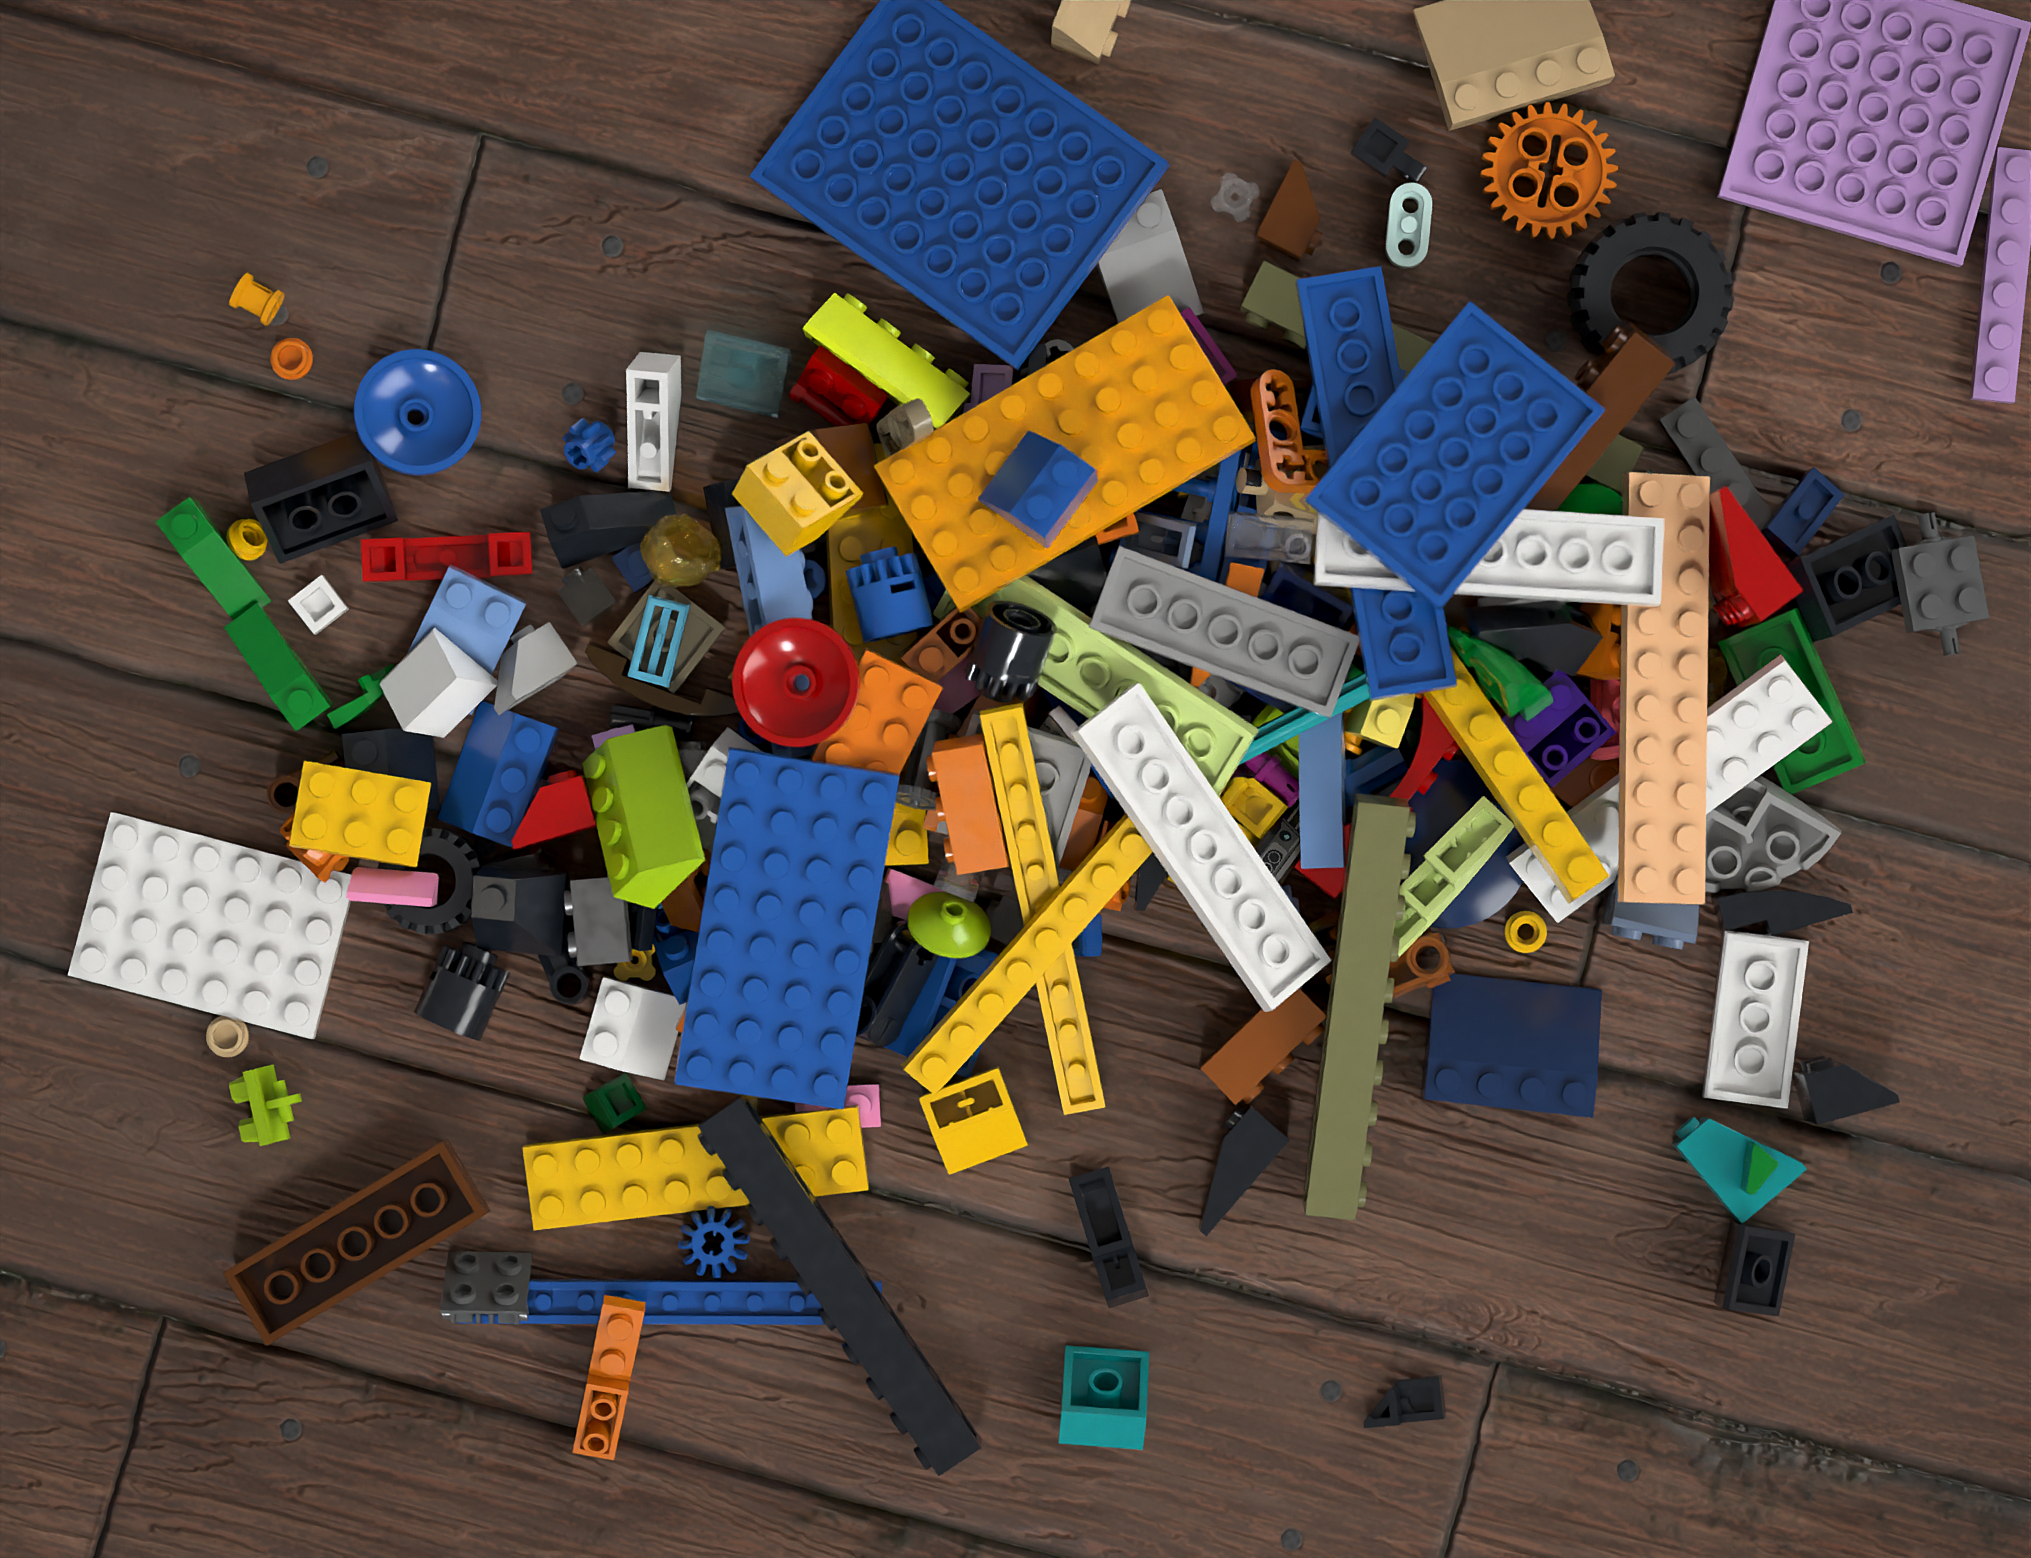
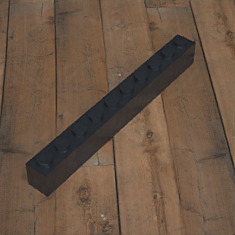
(840, 1285)

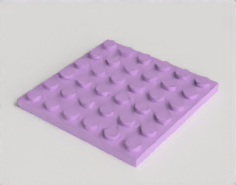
(1876, 119)

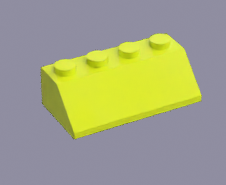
(885, 360)

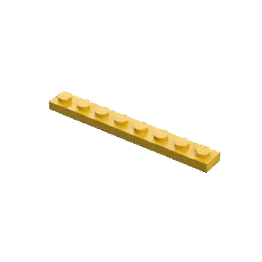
(1028, 956)

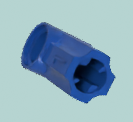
(1372, 771)

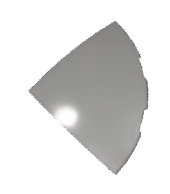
(1762, 838)

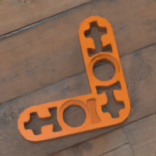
(1284, 452)

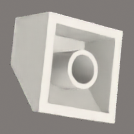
(632, 1029)

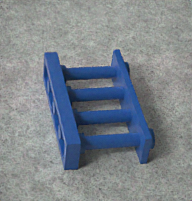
(1211, 532)

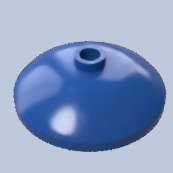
(421, 384)

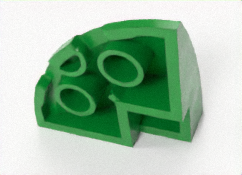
(1500, 675)

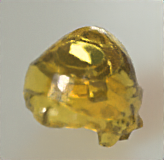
(680, 551)

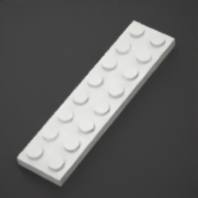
(1535, 558)
(1745, 737)
(1201, 847)

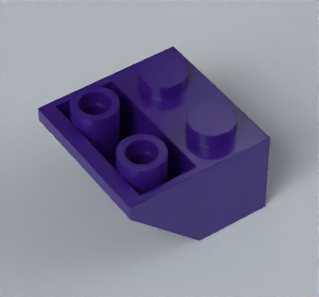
(1562, 732)

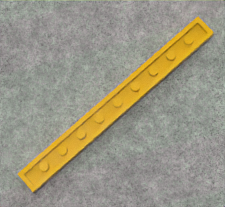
(1035, 883)

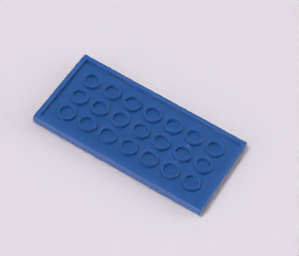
(786, 928)

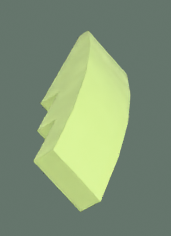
(1449, 869)

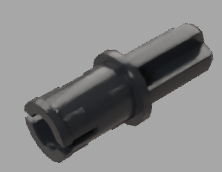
(646, 719)

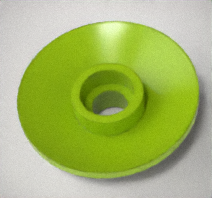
(948, 925)

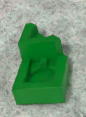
(357, 708)

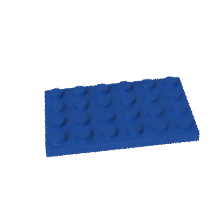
(1454, 455)

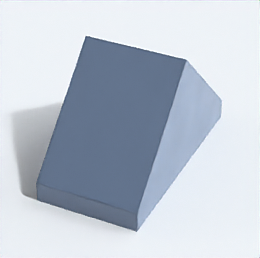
(1163, 539)

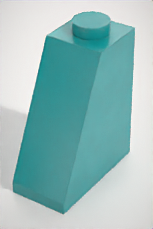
(1719, 1159)

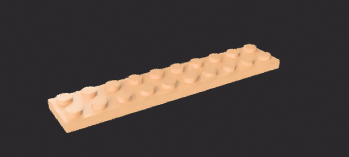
(1666, 702)

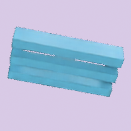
(650, 676)

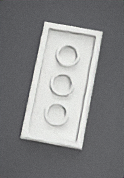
(1755, 1019)

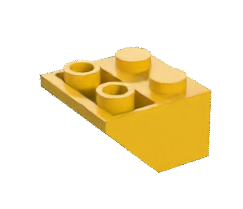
(796, 492)
(973, 1120)

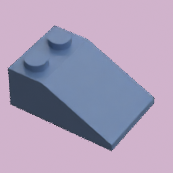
(472, 616)

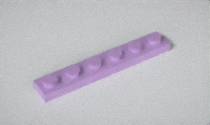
(2003, 279)

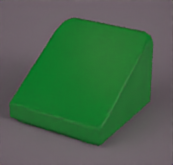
(1757, 1168)

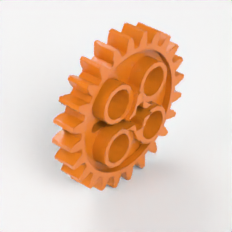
(1584, 180)

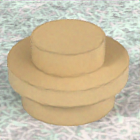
(227, 1036)

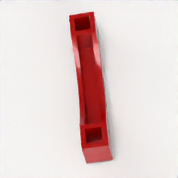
(1433, 744)

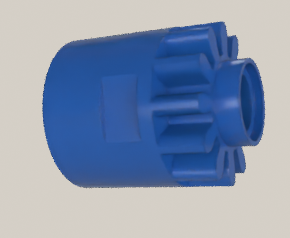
(889, 595)

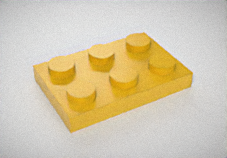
(360, 814)

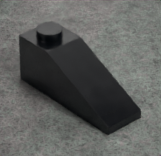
(602, 523)
(1242, 1156)

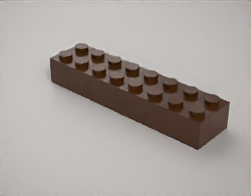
(1620, 384)

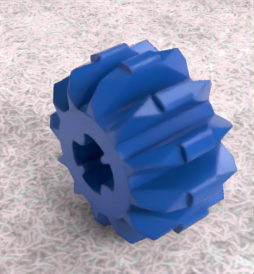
(700, 1237)

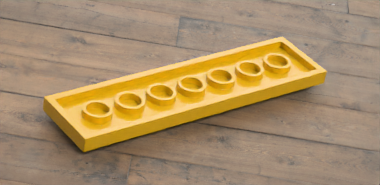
(673, 1173)

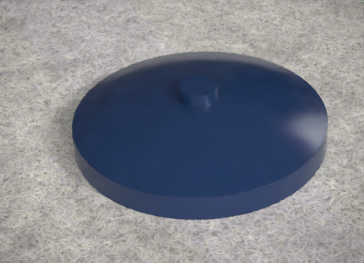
(1436, 812)

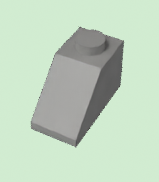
(531, 665)

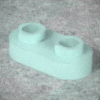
(1408, 226)

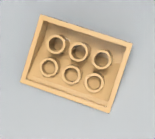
(1086, 27)
(1510, 54)

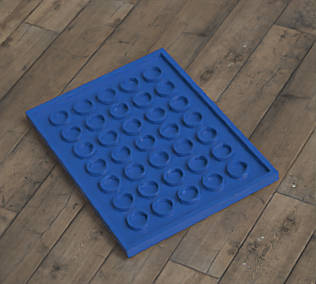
(960, 173)

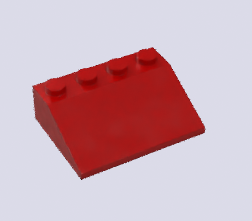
(1743, 567)

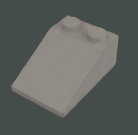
(1148, 263)

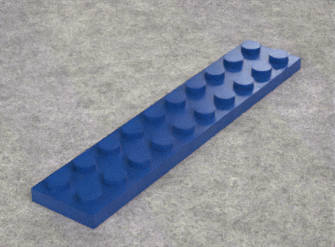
(1353, 377)

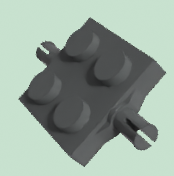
(1940, 584)

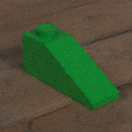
(211, 559)
(278, 667)

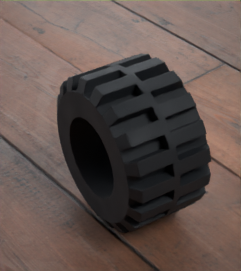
(458, 907)

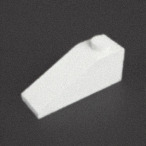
(652, 419)

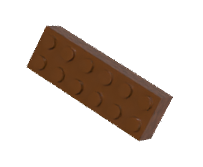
(356, 1242)

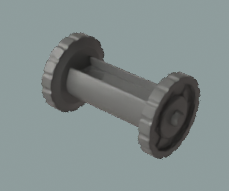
(917, 787)

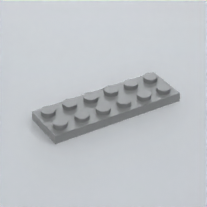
(1224, 632)

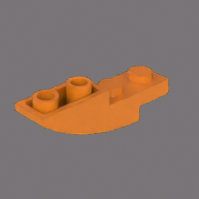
(609, 1377)

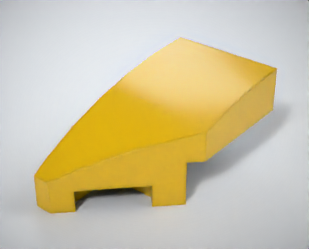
(1252, 804)

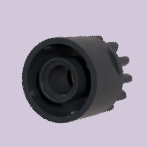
(1010, 651)
(462, 990)

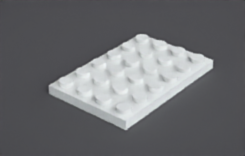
(211, 926)

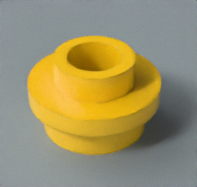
(249, 531)
(1539, 931)

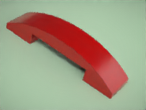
(430, 557)

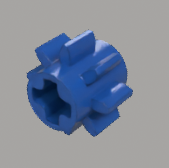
(589, 445)

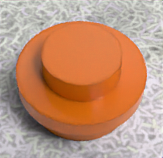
(291, 358)

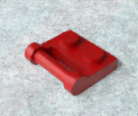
(842, 386)

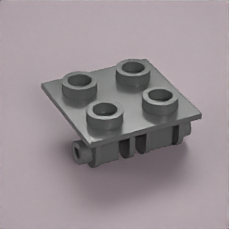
(486, 1285)

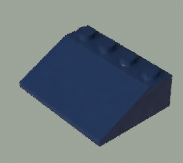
(1513, 1045)

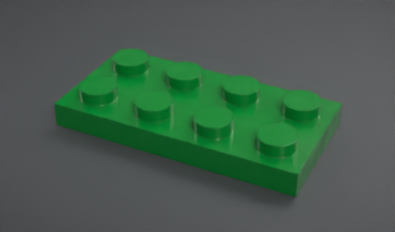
(1832, 748)

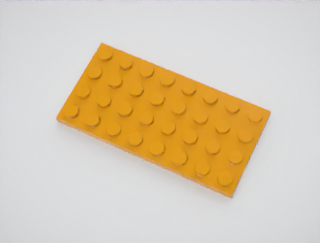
(1126, 402)

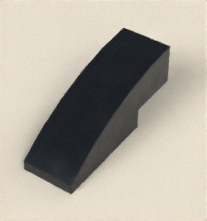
(1776, 910)
(1108, 1237)

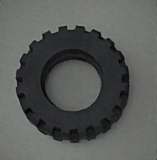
(1670, 240)

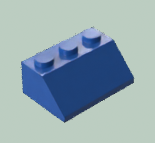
(498, 773)
(940, 993)

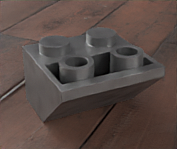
(599, 923)

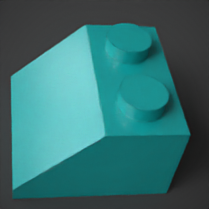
(1104, 1397)

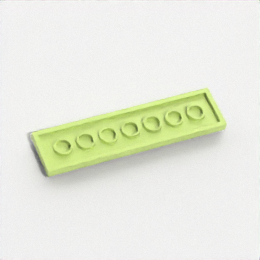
(1094, 668)

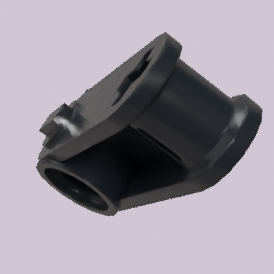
(893, 986)

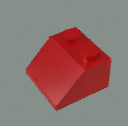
(556, 811)

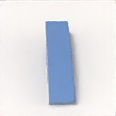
(1322, 794)

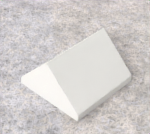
(435, 686)

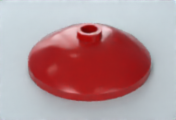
(768, 674)

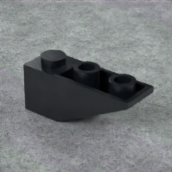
(1542, 630)

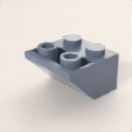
(1667, 923)

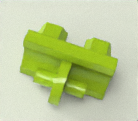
(268, 1104)

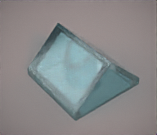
(743, 373)

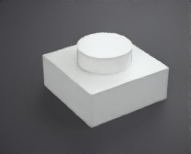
(318, 604)

